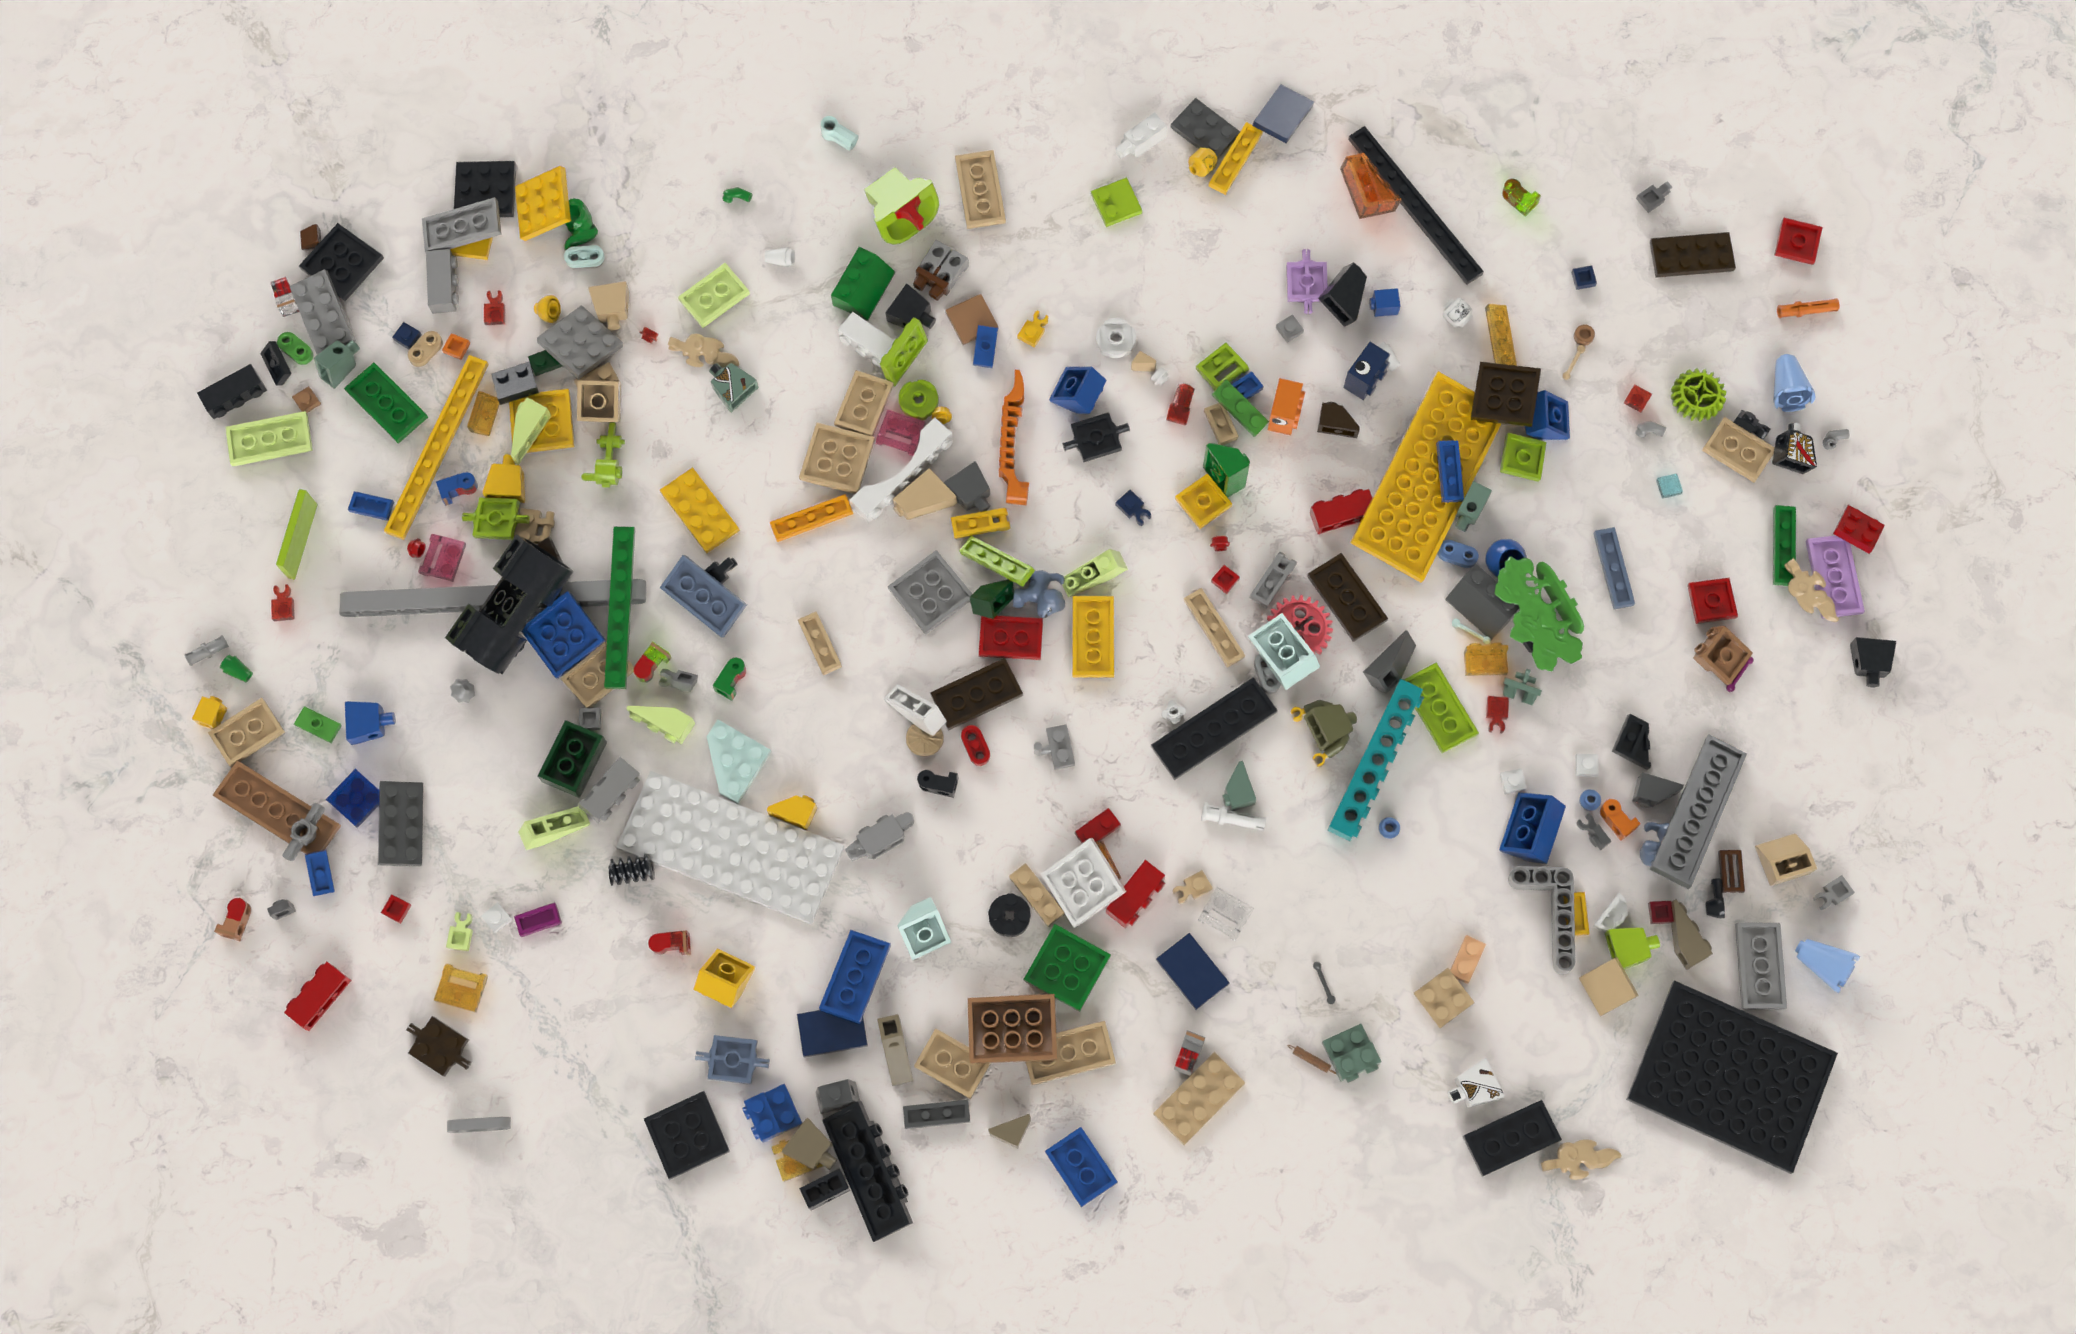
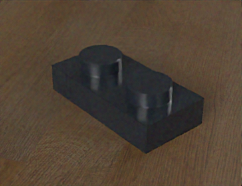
(275, 363)

